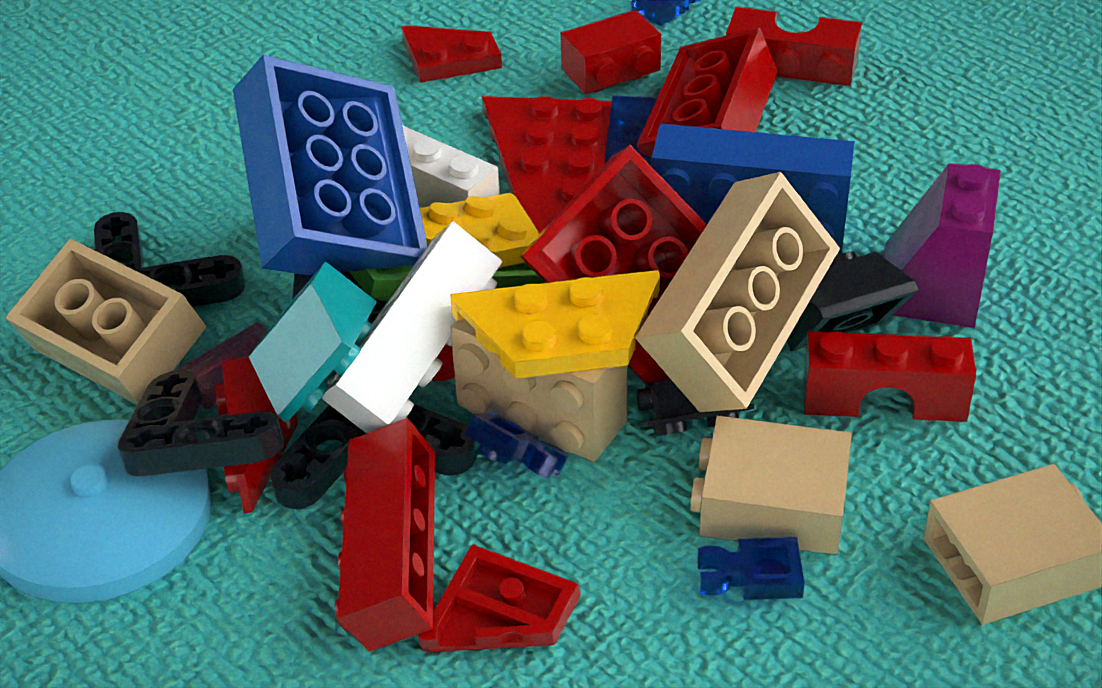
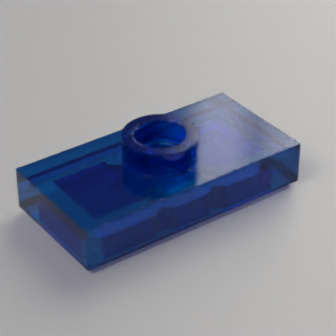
(626, 123)

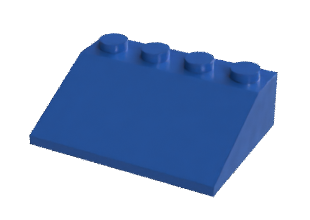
(326, 170)

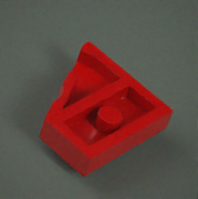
(449, 52)
(499, 605)

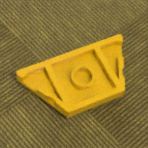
(492, 220)
(560, 323)

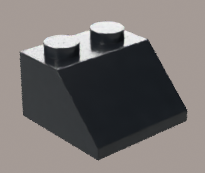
(853, 297)

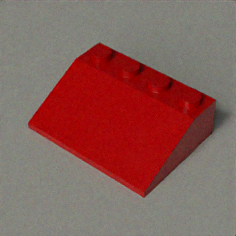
(616, 226)

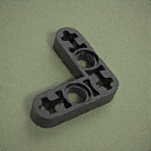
(218, 276)
(168, 439)
(326, 467)

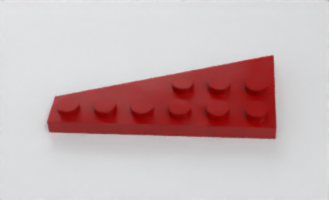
(547, 148)

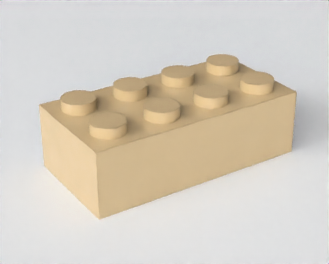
(739, 294)

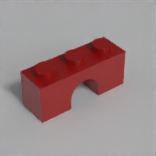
(819, 55)
(848, 366)

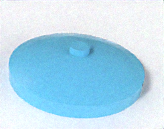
(86, 526)

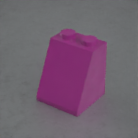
(947, 245)

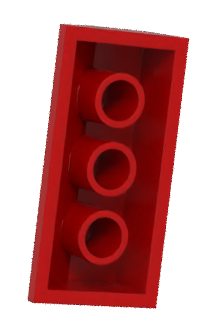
(714, 86)

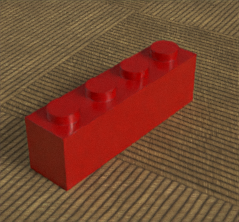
(387, 537)

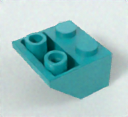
(312, 341)

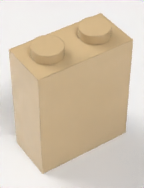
(772, 483)
(1017, 543)

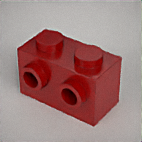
(610, 51)

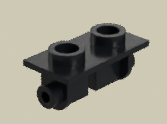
(671, 408)

